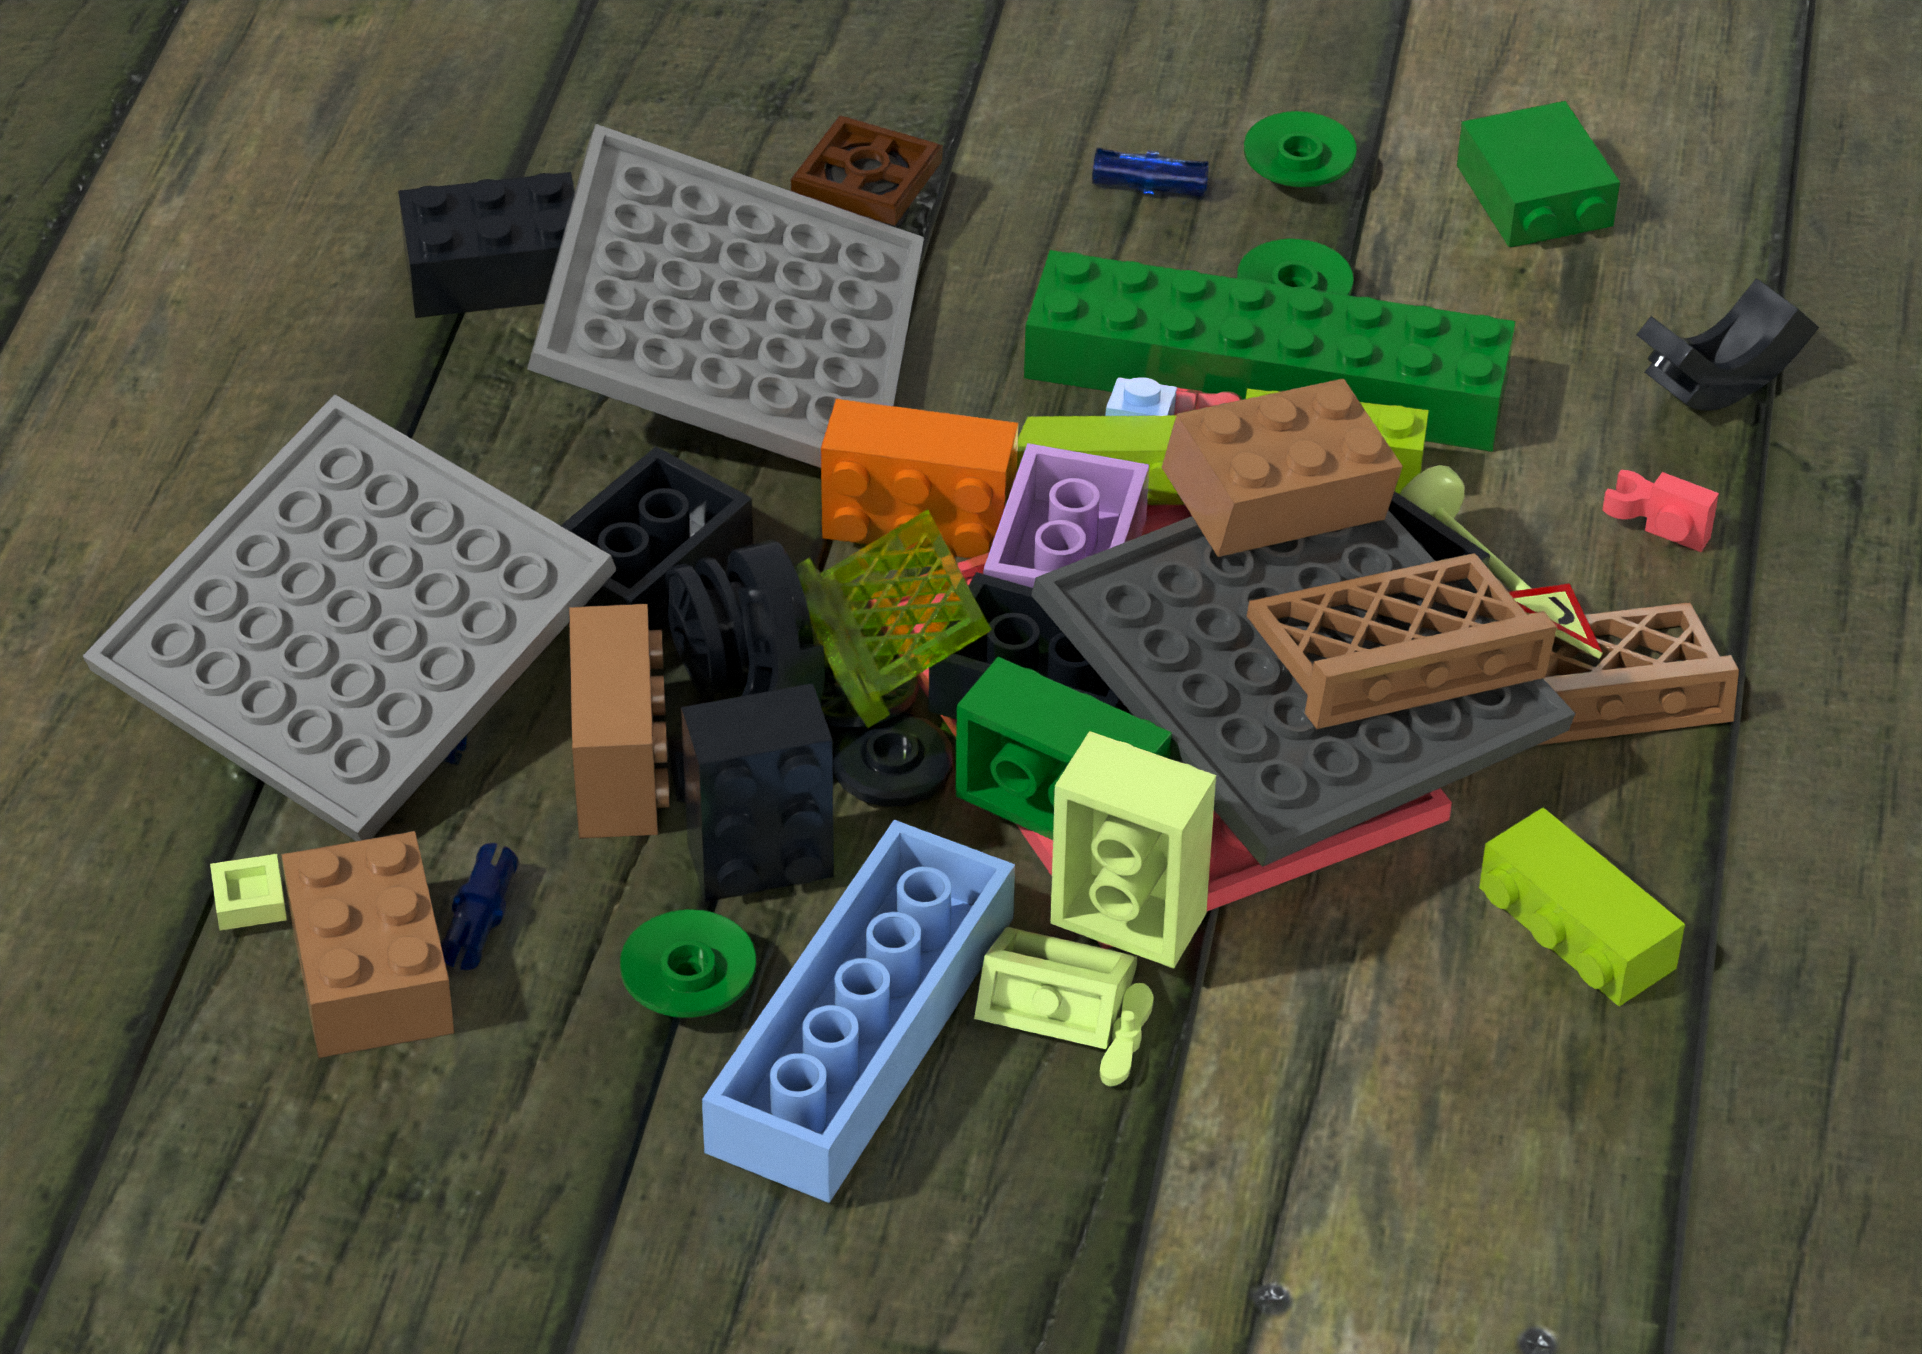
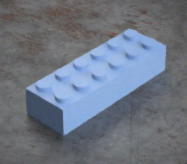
(858, 1011)

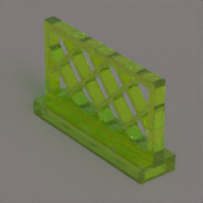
(850, 632)

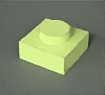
(248, 892)

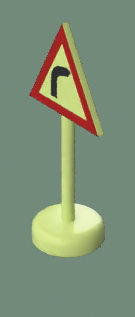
(1441, 494)

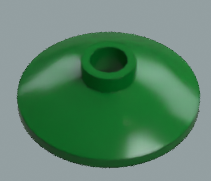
(1300, 149)
(1298, 265)
(688, 963)

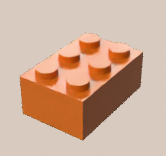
(899, 461)

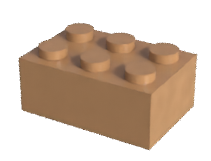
(1281, 467)
(614, 723)
(367, 944)

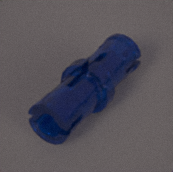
(1150, 172)
(479, 906)

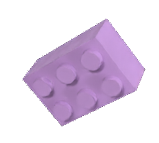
(1066, 510)

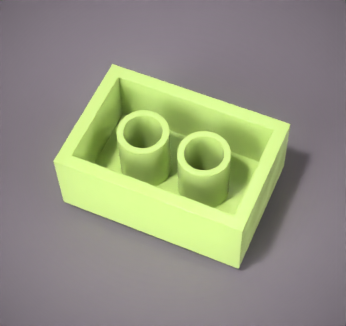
(1131, 848)

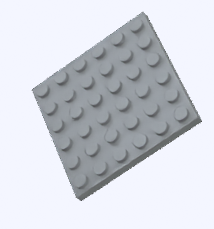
(723, 298)
(349, 617)

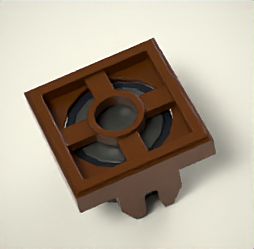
(868, 170)

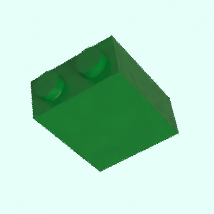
(1537, 174)

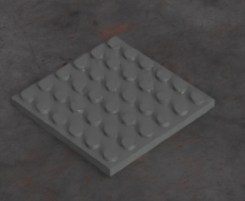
(1178, 650)

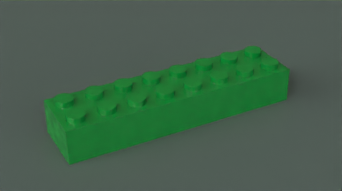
(1234, 334)

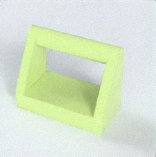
(1054, 987)

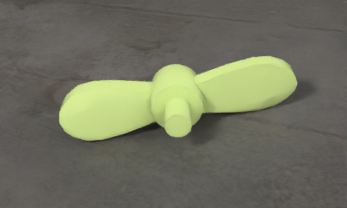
(1126, 1034)

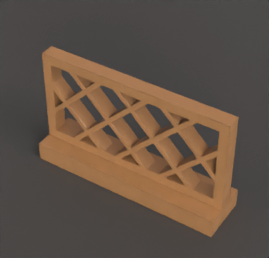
(1410, 667)
(1644, 691)

